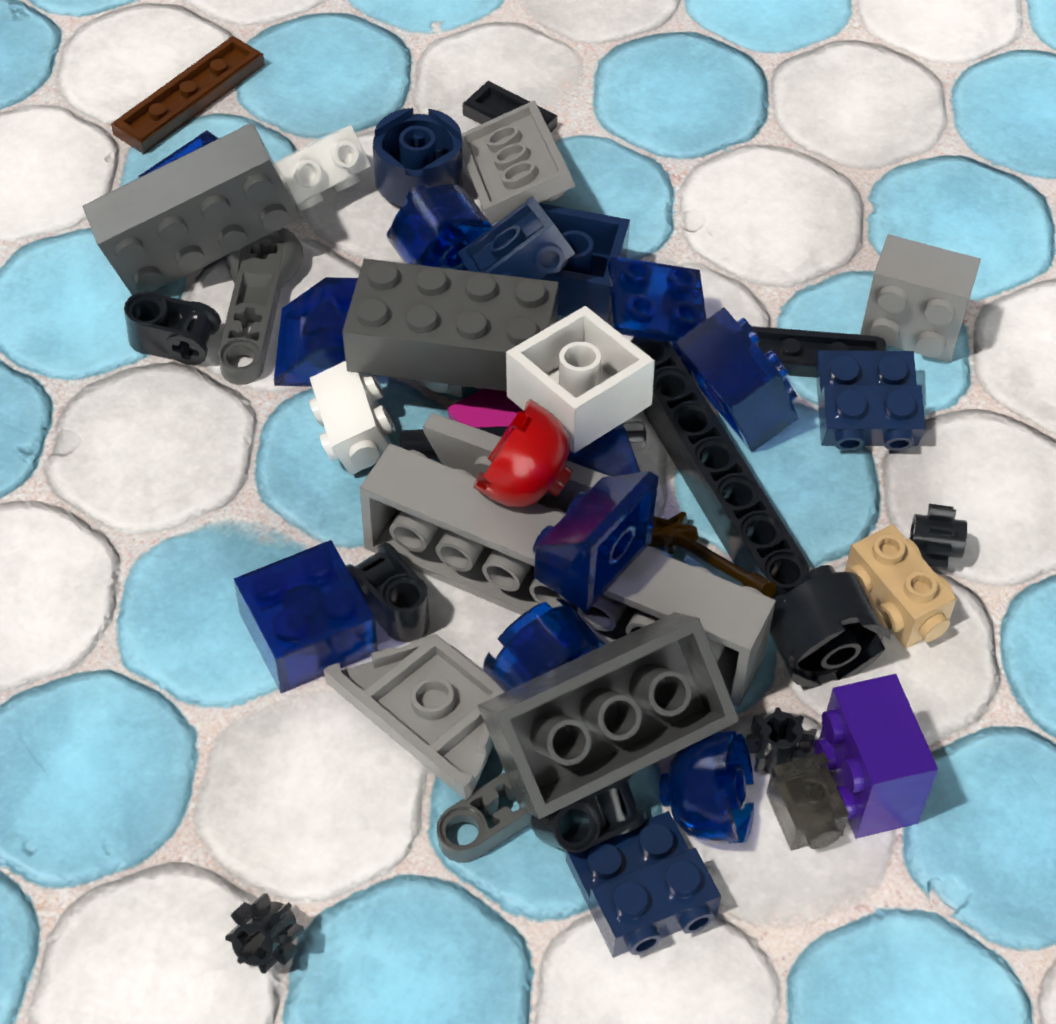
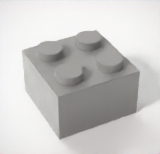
(919, 297)

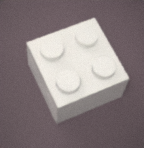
(581, 375)

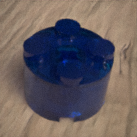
(436, 226)
(539, 643)

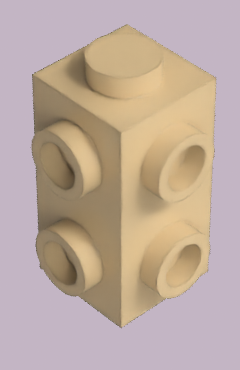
(903, 586)

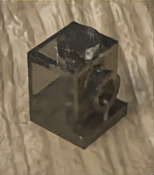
(790, 793)

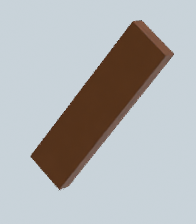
(187, 94)

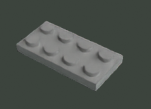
(514, 161)

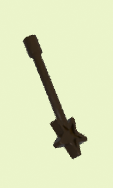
(677, 532)

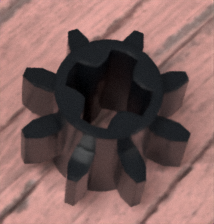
(939, 535)
(778, 740)
(264, 933)

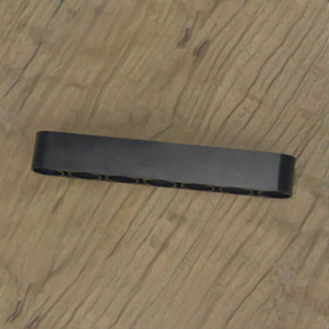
(718, 473)

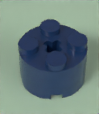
(416, 151)

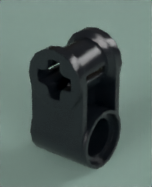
(167, 327)
(393, 593)
(594, 819)

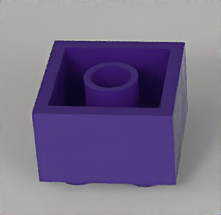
(876, 755)

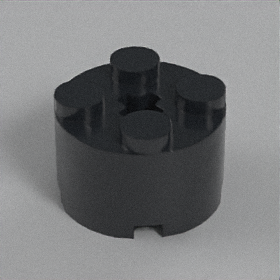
(827, 626)

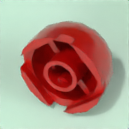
(527, 459)

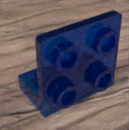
(655, 300)

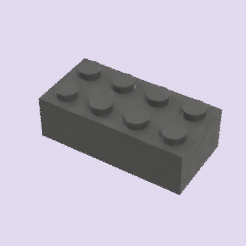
(191, 211)
(442, 322)
(608, 714)

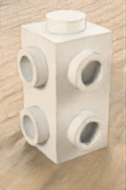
(323, 164)
(351, 417)

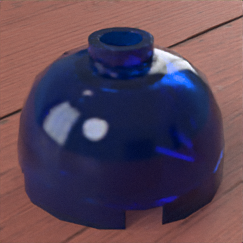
(709, 789)

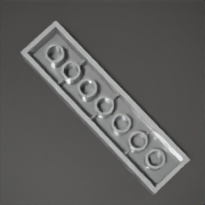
(488, 551)

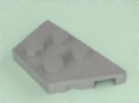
(469, 448)
(427, 704)

